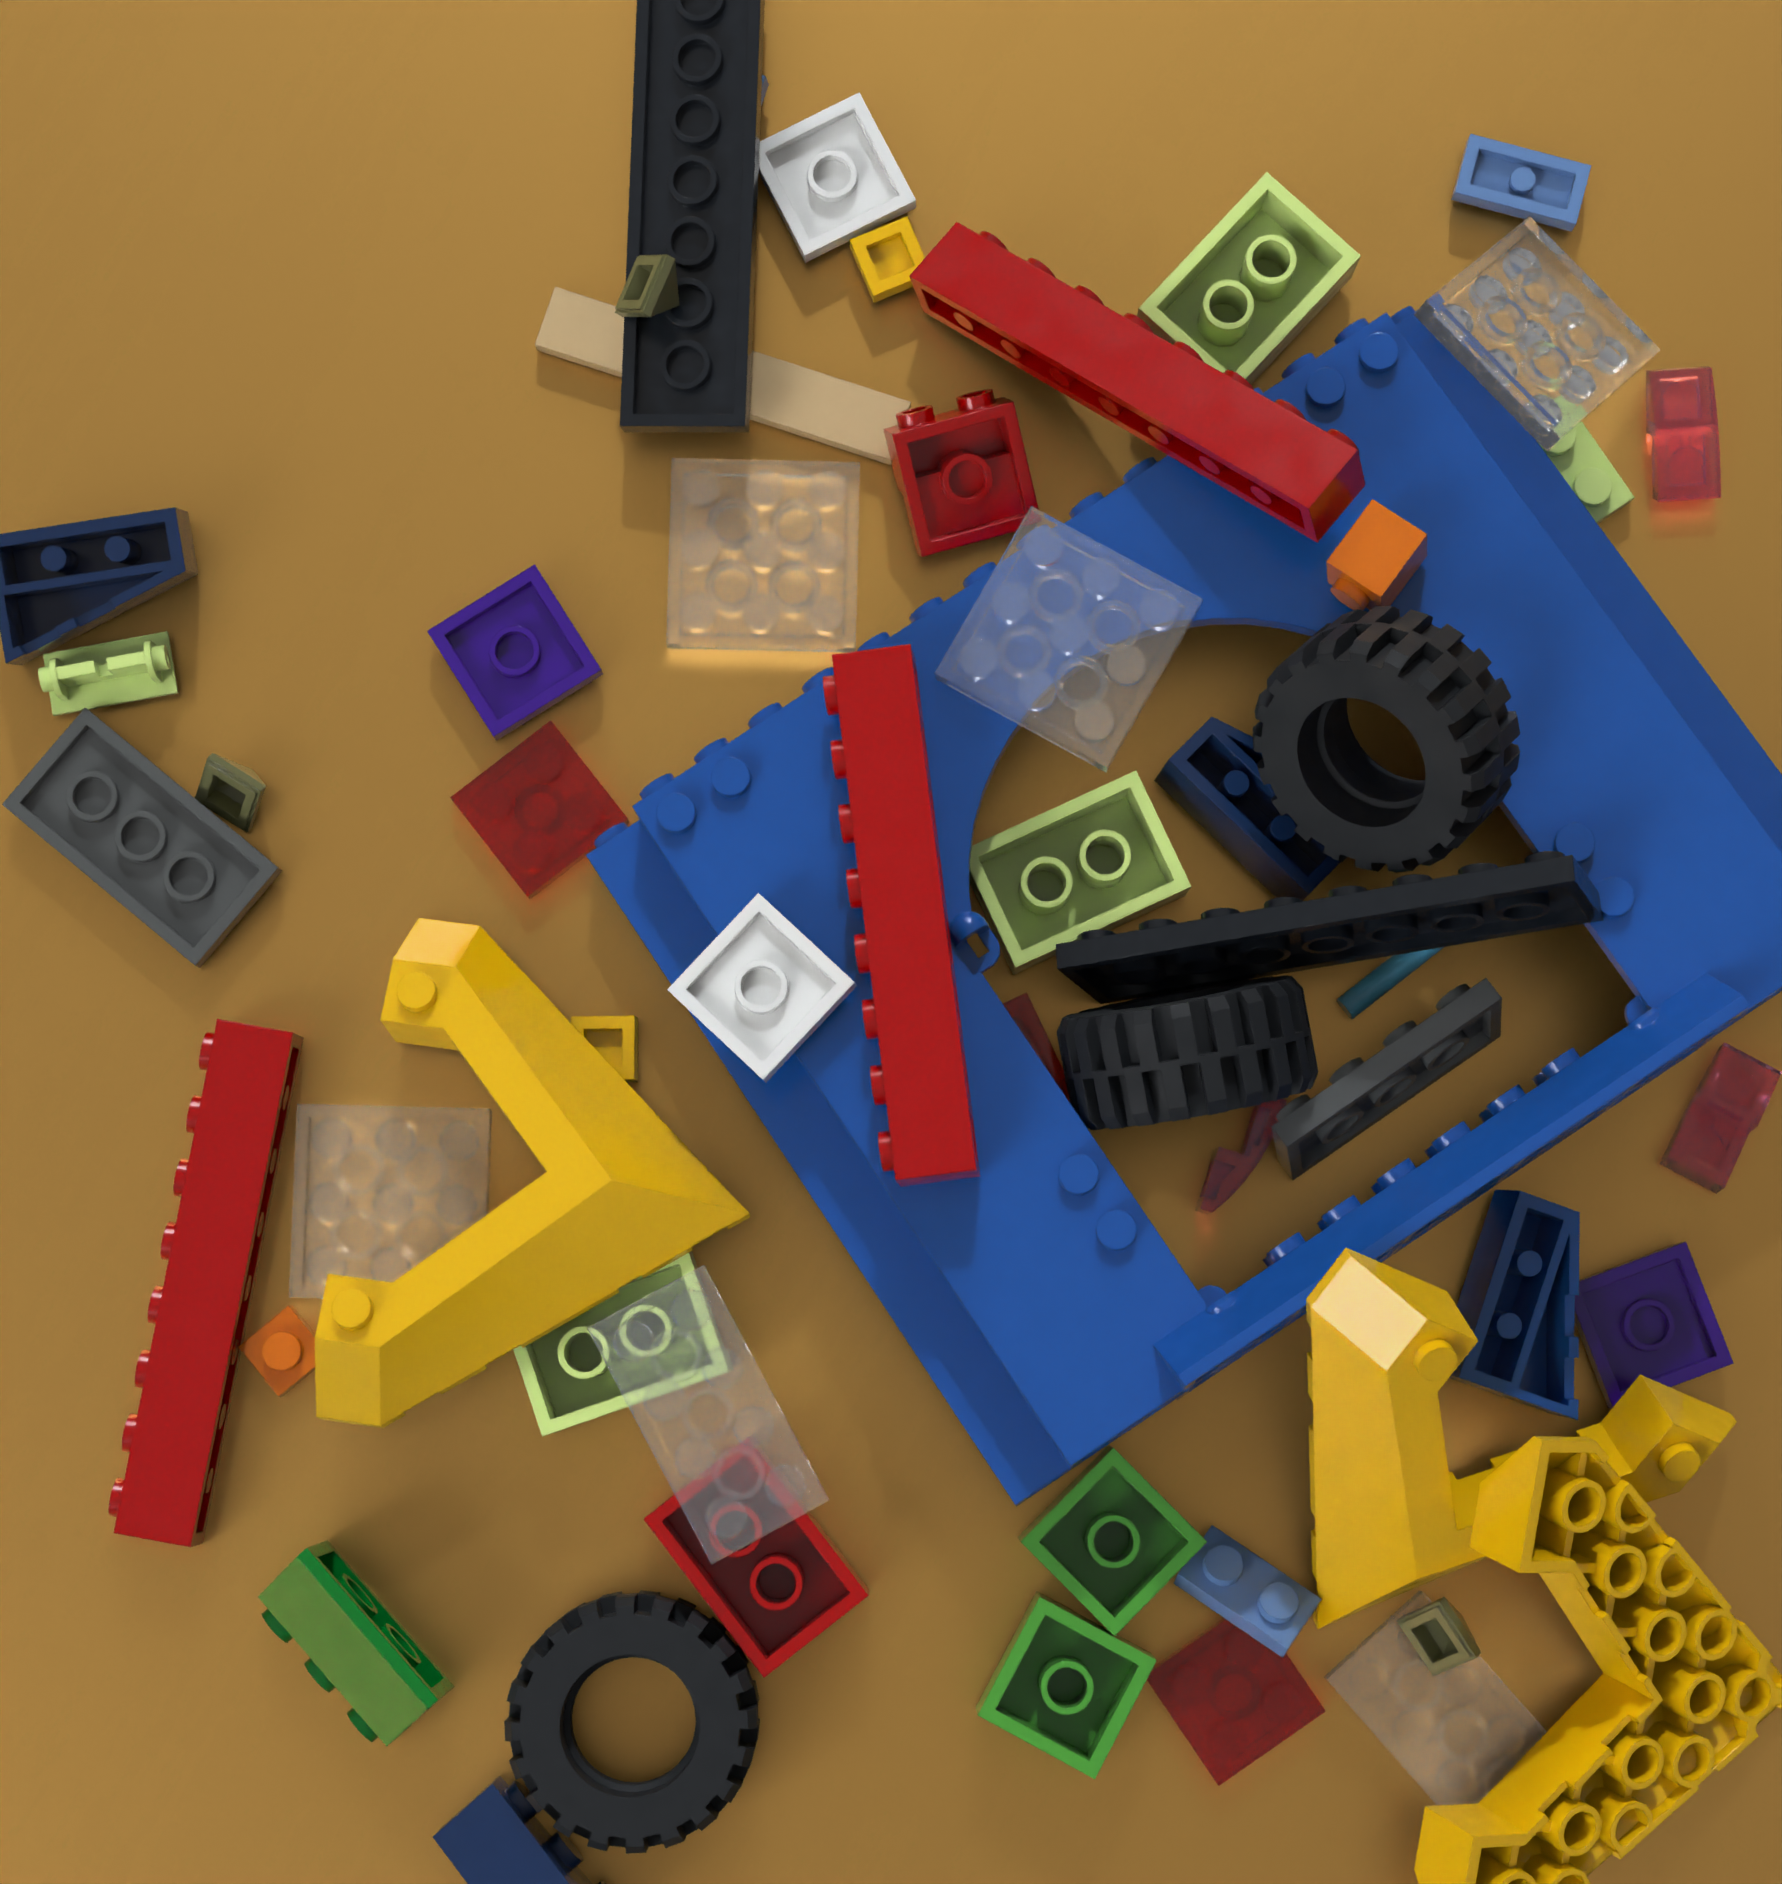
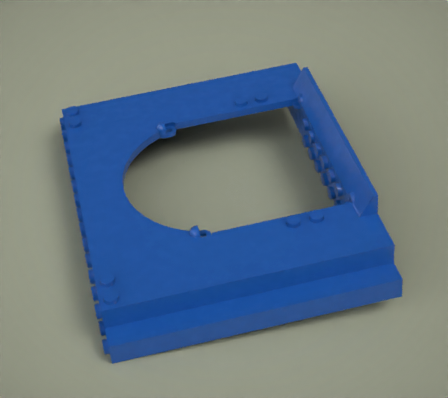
(1043, 1279)

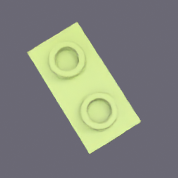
(109, 673)

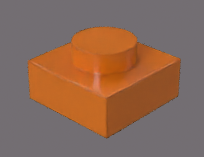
(282, 1350)

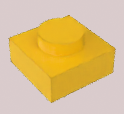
(887, 258)
(614, 1039)

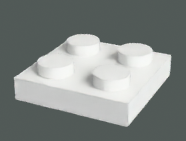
(833, 177)
(762, 987)

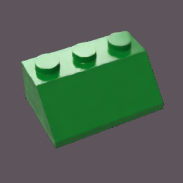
(353, 1643)

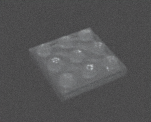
(1537, 333)
(763, 555)
(1068, 638)
(382, 1188)

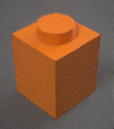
(1375, 559)

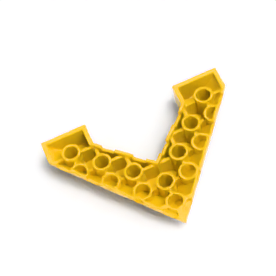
(609, 1208)
(1377, 1443)
(1673, 1693)

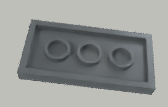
(142, 837)
(1374, 1088)

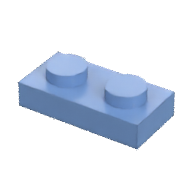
(1521, 182)
(1247, 1591)

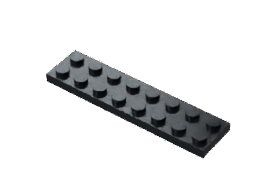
(697, 203)
(1332, 930)

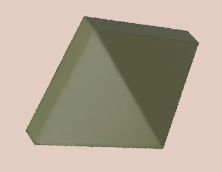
(650, 287)
(231, 791)
(1440, 1636)

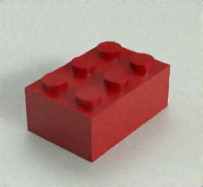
(771, 1591)

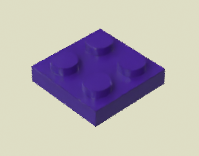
(515, 652)
(1649, 1322)

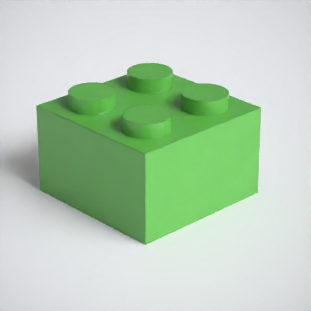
(1112, 1540)
(1065, 1685)

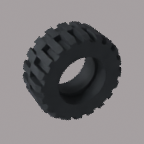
(1434, 690)
(1188, 1053)
(544, 1740)

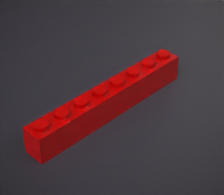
(1140, 380)
(904, 917)
(207, 1283)

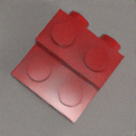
(961, 471)

